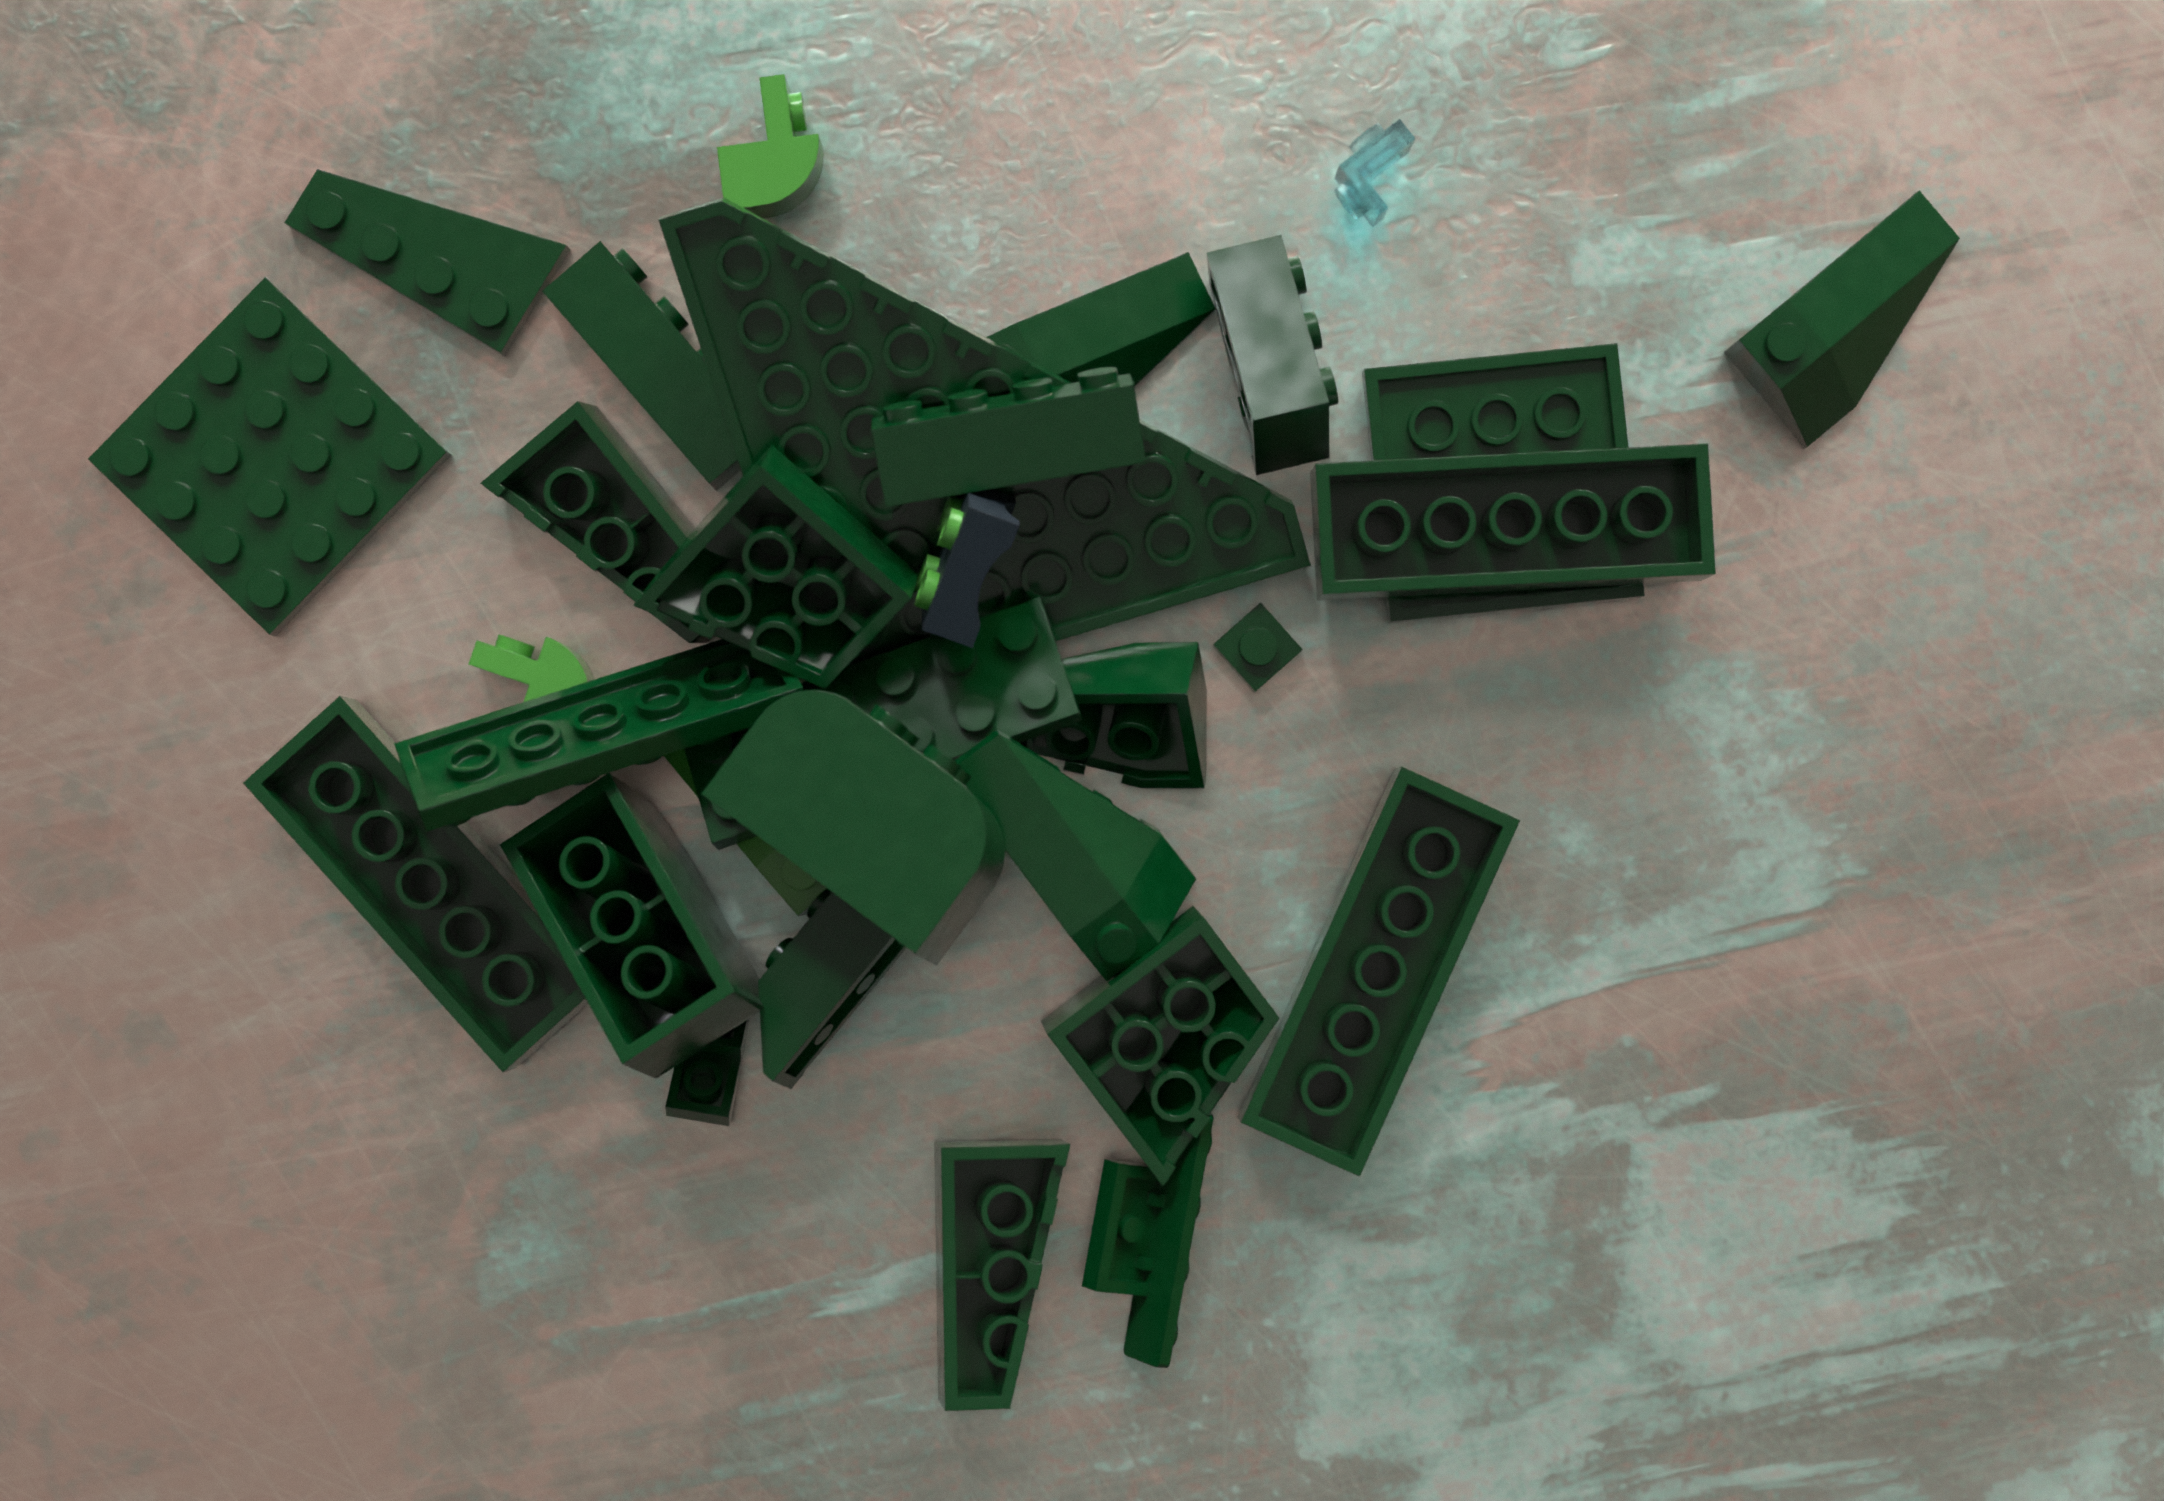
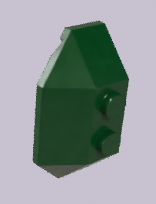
(818, 984)

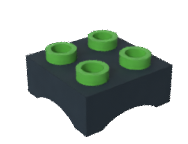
(971, 539)

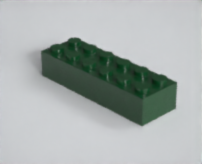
(1512, 522)
(428, 894)
(1378, 970)

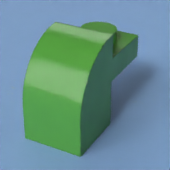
(777, 172)
(554, 671)

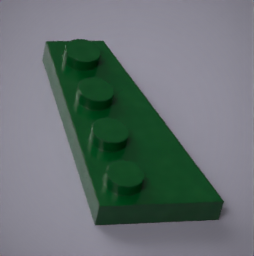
(444, 260)

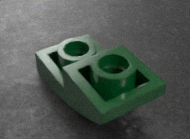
(707, 1082)

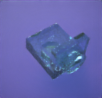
(1373, 154)

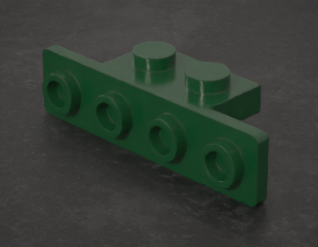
(1144, 1245)

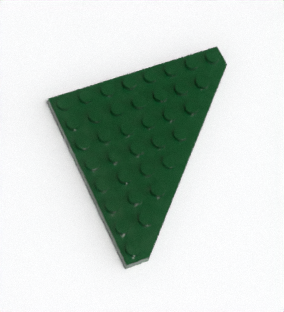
(819, 348)

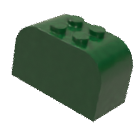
(866, 815)
(635, 925)

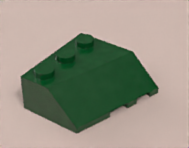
(783, 575)
(1165, 1038)

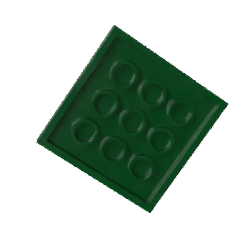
(1498, 407)
(269, 457)

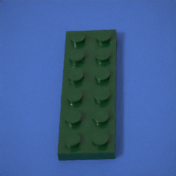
(939, 692)
(587, 731)

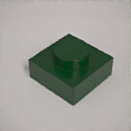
(1257, 647)

